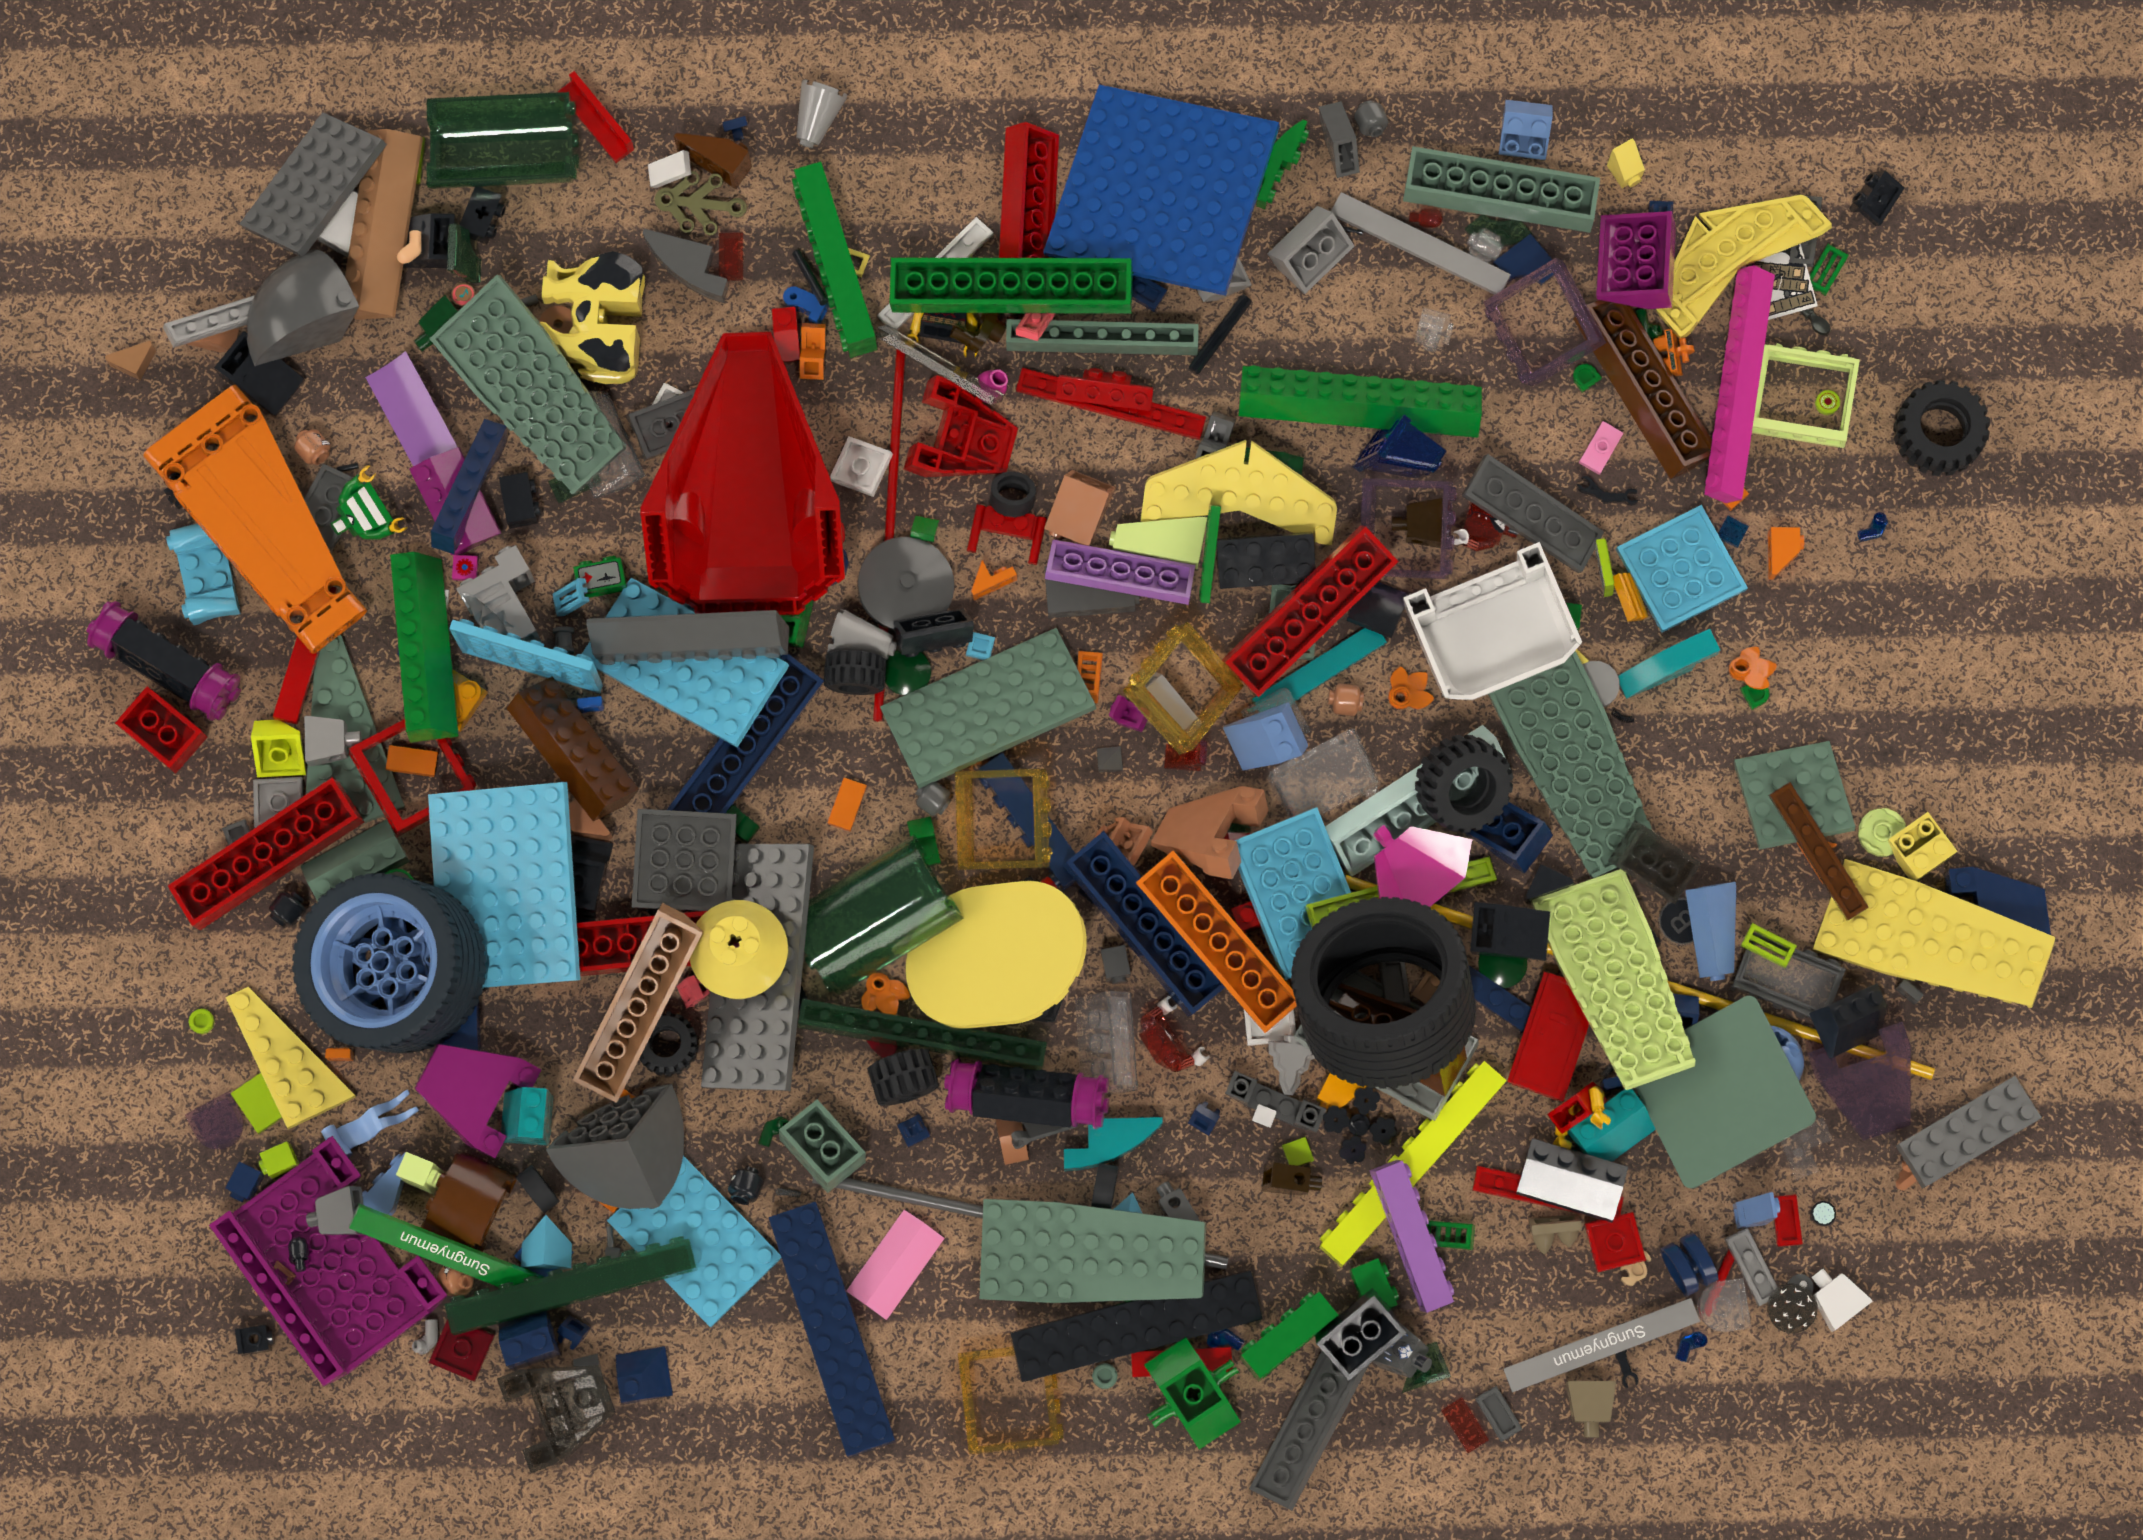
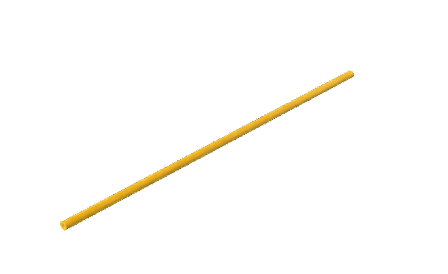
(1704, 998)

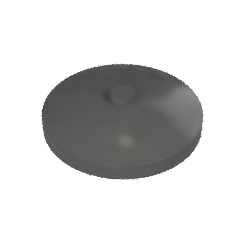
(904, 581)

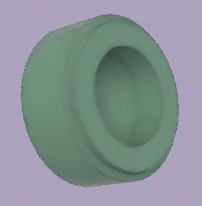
(1104, 1376)

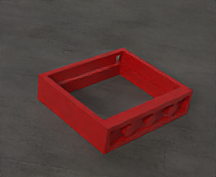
(397, 824)

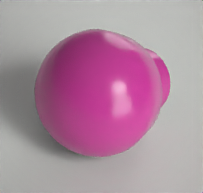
(995, 379)

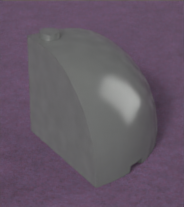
(299, 308)
(625, 1150)

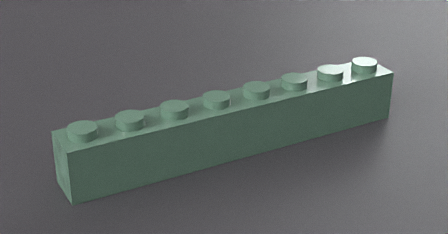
(1108, 338)

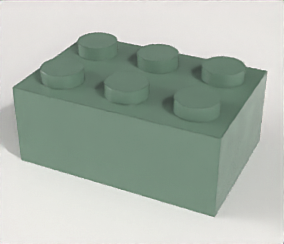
(822, 1146)

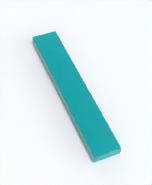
(1329, 664)

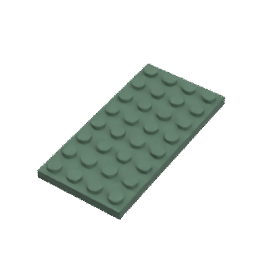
(988, 708)

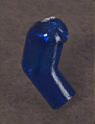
(1876, 528)
(1224, 1337)

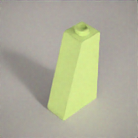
(1163, 539)

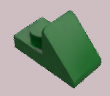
(925, 834)

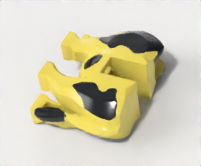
(598, 288)

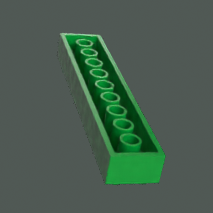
(1011, 285)
(1359, 400)

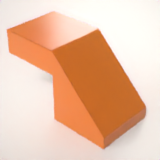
(812, 351)

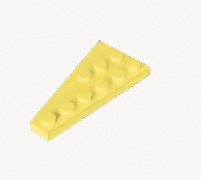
(292, 1072)

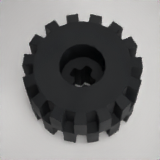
(903, 1077)

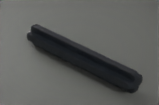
(1220, 334)

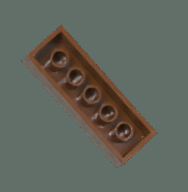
(572, 748)

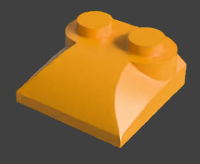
(467, 697)

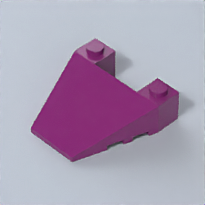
(466, 1088)

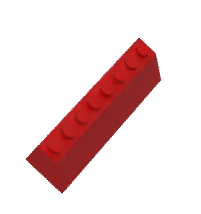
(1028, 191)

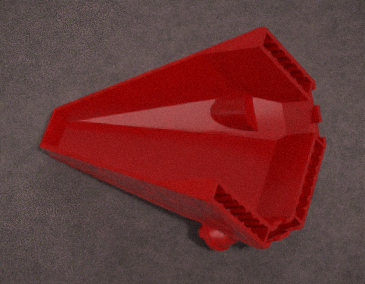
(743, 493)

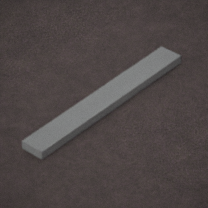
(1420, 244)

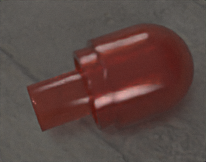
(1427, 218)

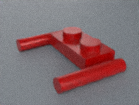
(1023, 527)

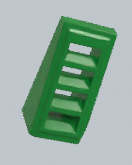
(1470, 1234)

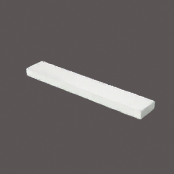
(962, 246)

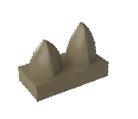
(1544, 1228)

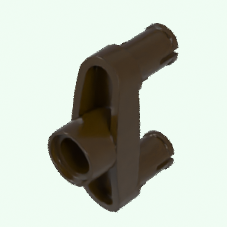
(987, 328)

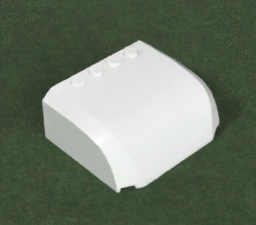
(1494, 627)

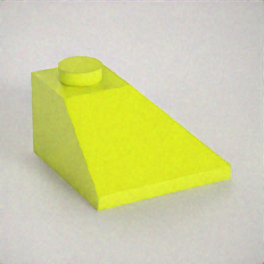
(277, 749)

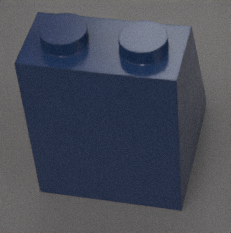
(528, 1340)

